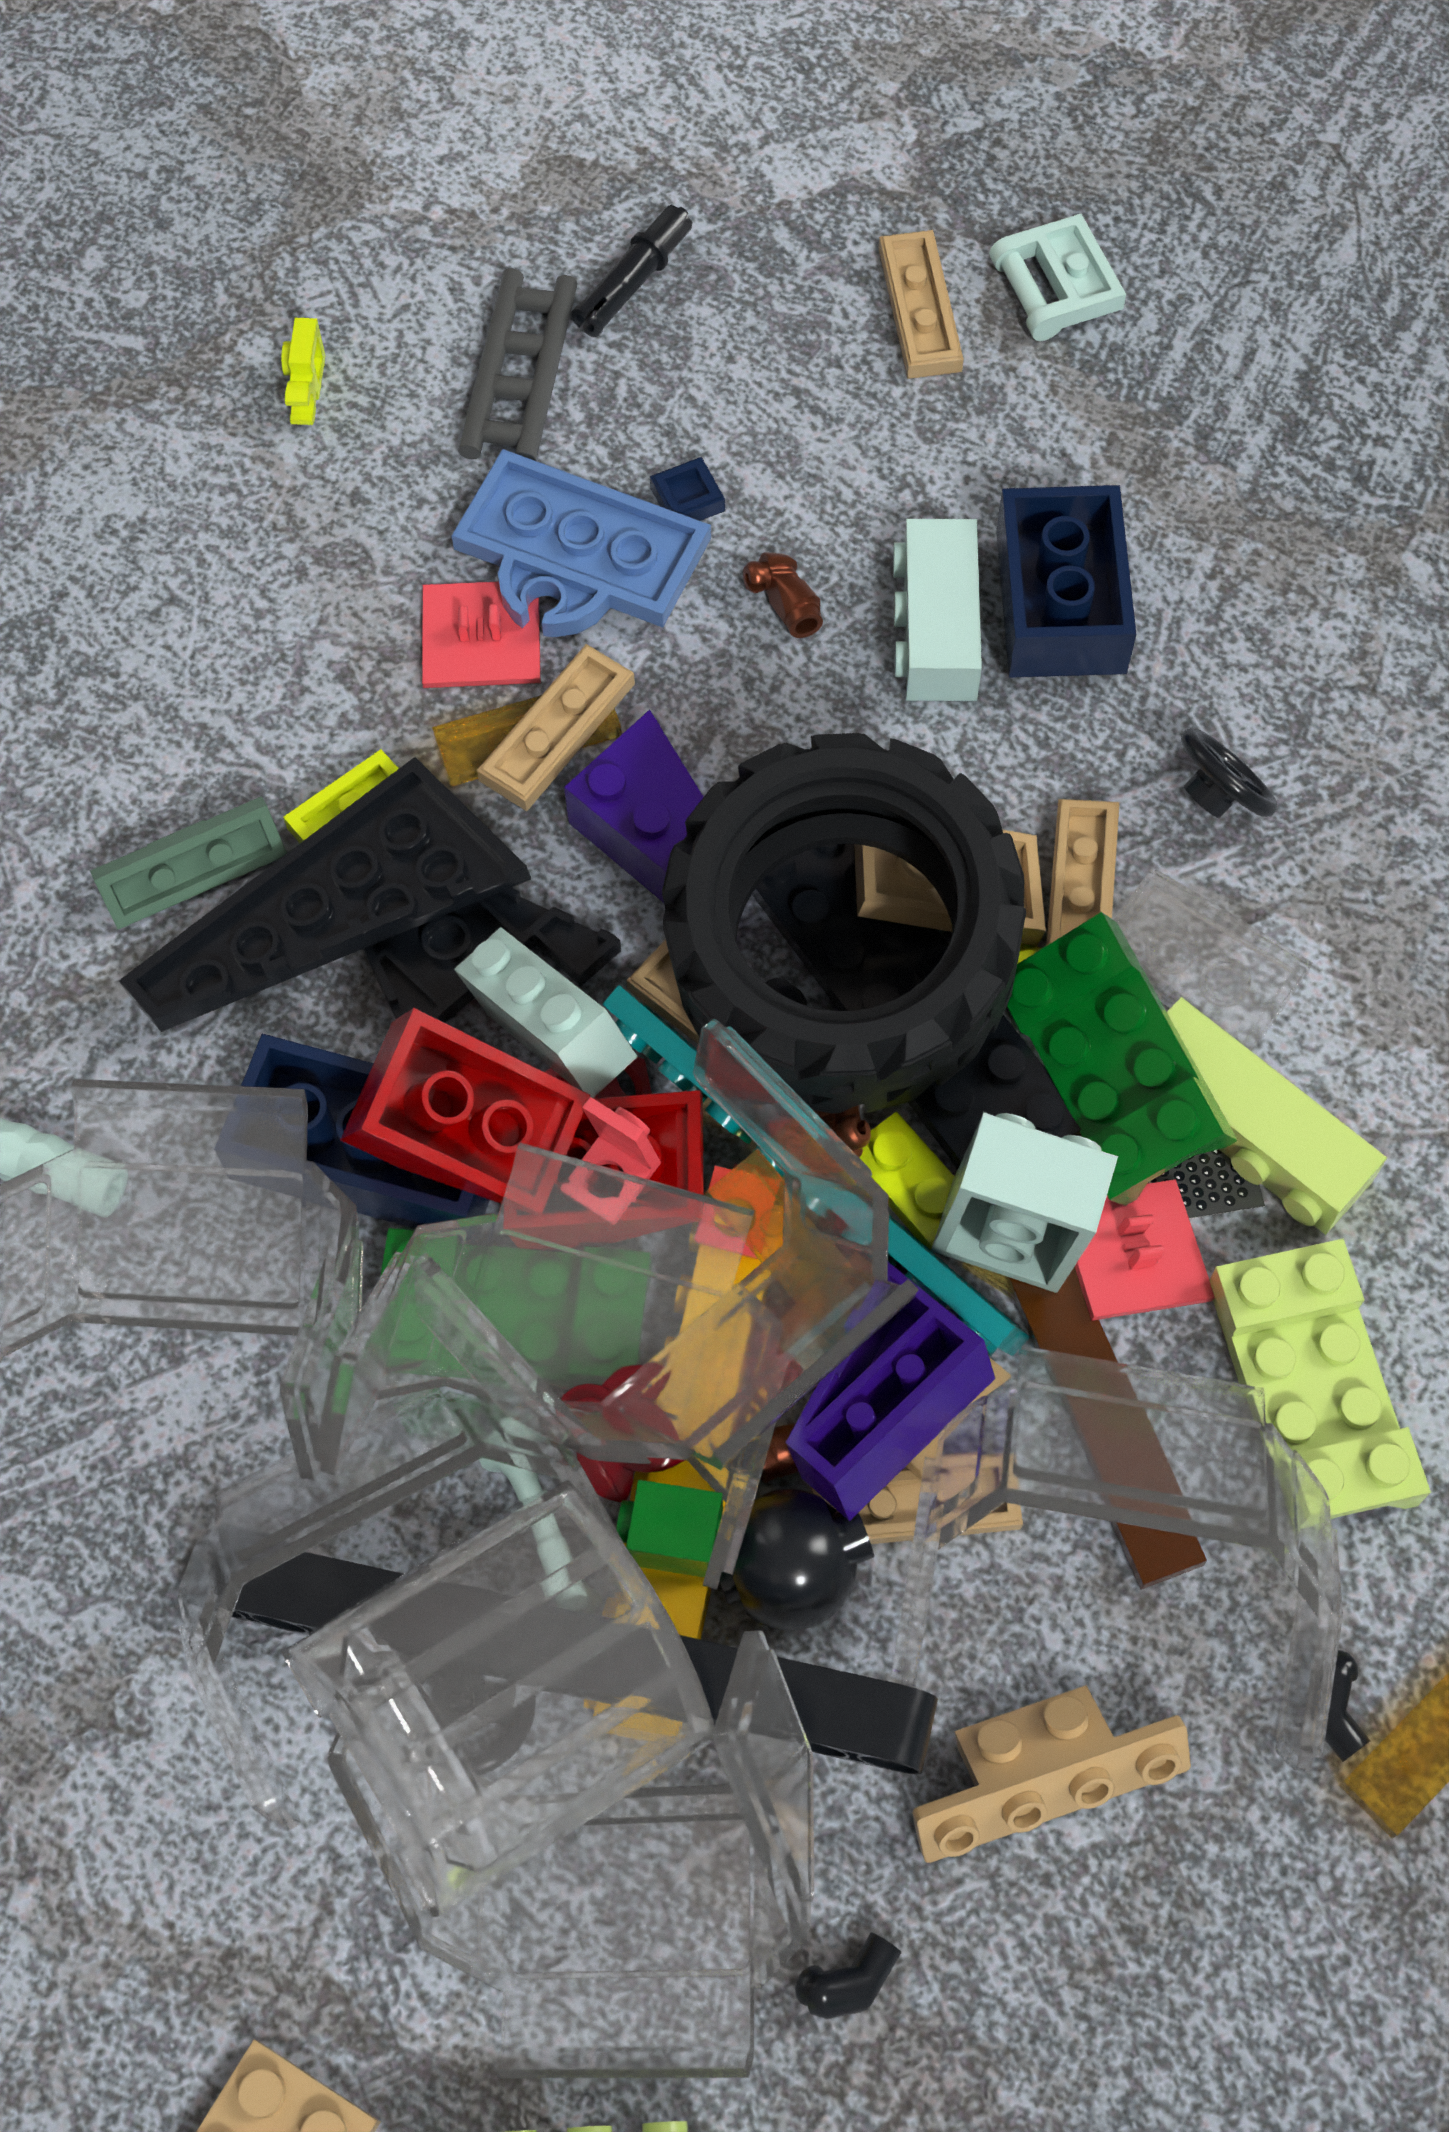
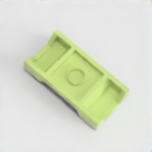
(1302, 1339)

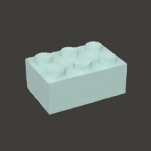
(1024, 1201)

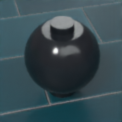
(796, 1560)

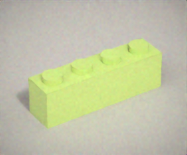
(1280, 1131)

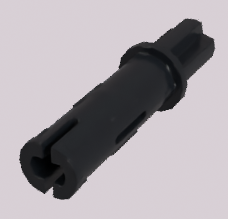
(646, 254)

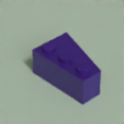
(635, 802)
(888, 1401)

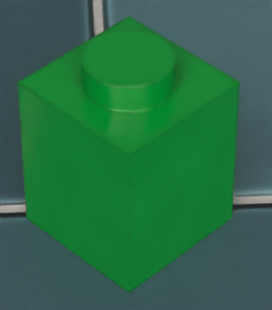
(671, 1527)

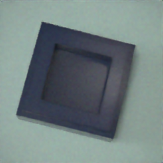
(688, 490)

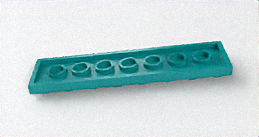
(659, 1040)

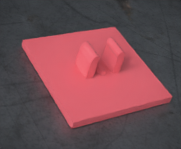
(474, 639)
(1143, 1257)

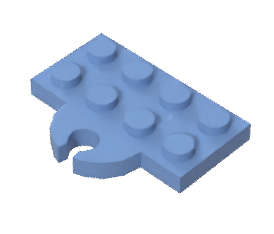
(578, 546)

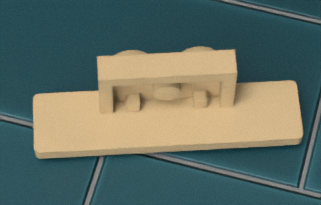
(1044, 1766)

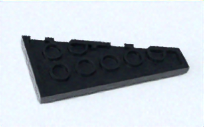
(359, 879)

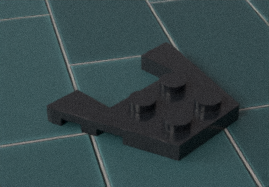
(420, 963)

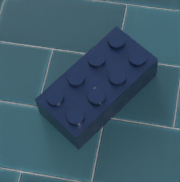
(331, 1091)

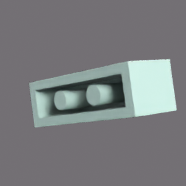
(938, 610)
(546, 1012)

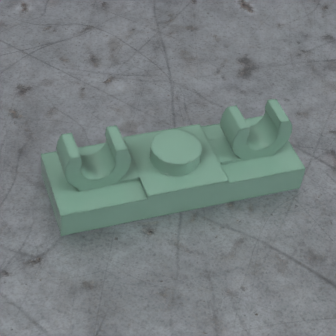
(189, 862)

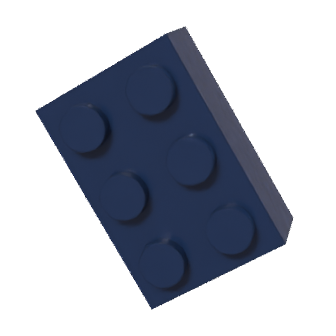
(1065, 581)

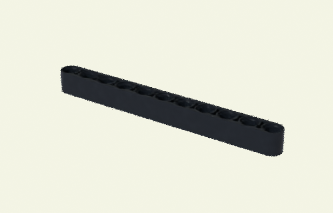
(839, 1710)

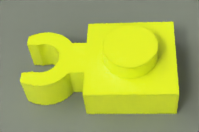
(304, 363)

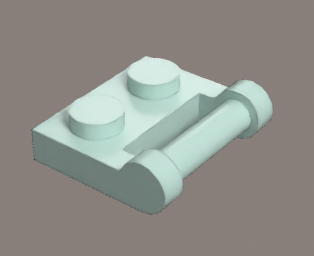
(1072, 266)

